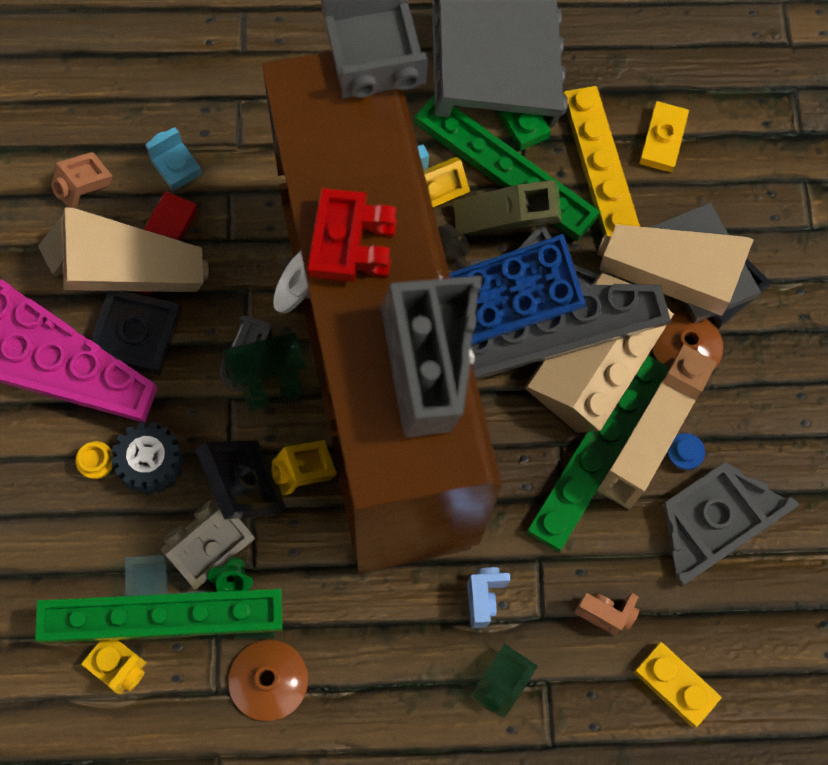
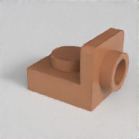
(79, 177)
(600, 612)

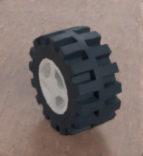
(140, 447)

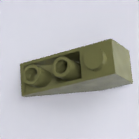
(509, 208)

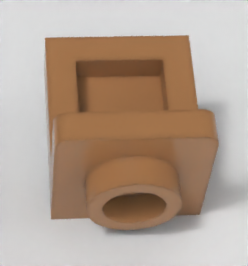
(690, 372)

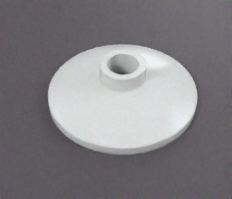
(291, 287)

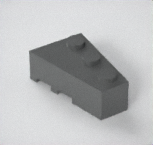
(429, 349)

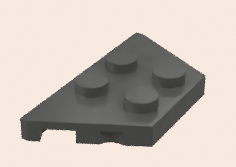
(717, 518)

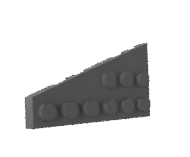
(609, 315)

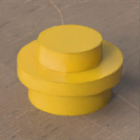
(94, 460)

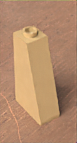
(121, 257)
(685, 263)
(646, 446)

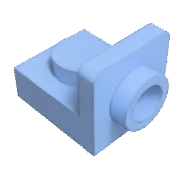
(481, 603)

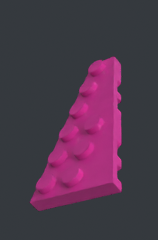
(58, 362)

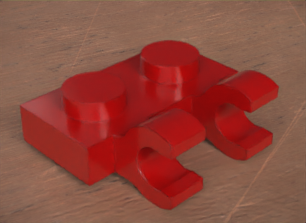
(338, 236)

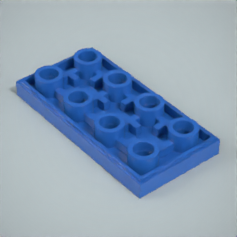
(524, 288)

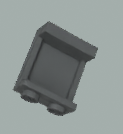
(373, 46)

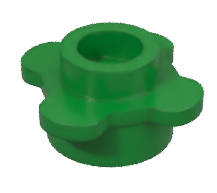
(233, 568)

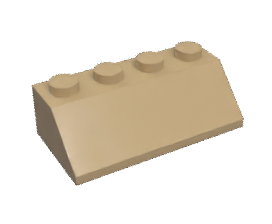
(591, 381)

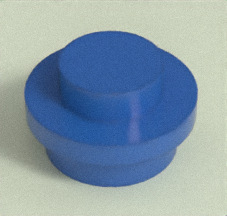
(686, 452)

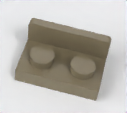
(205, 543)

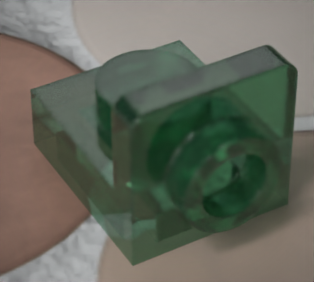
(504, 681)

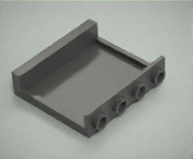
(499, 56)

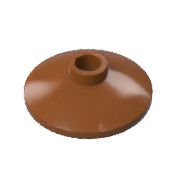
(672, 339)
(279, 698)

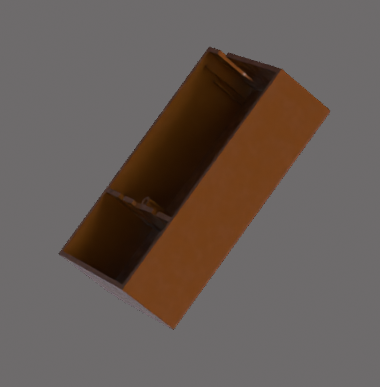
(398, 493)

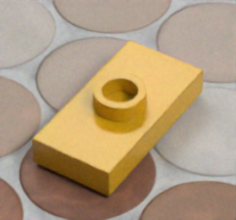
(664, 137)

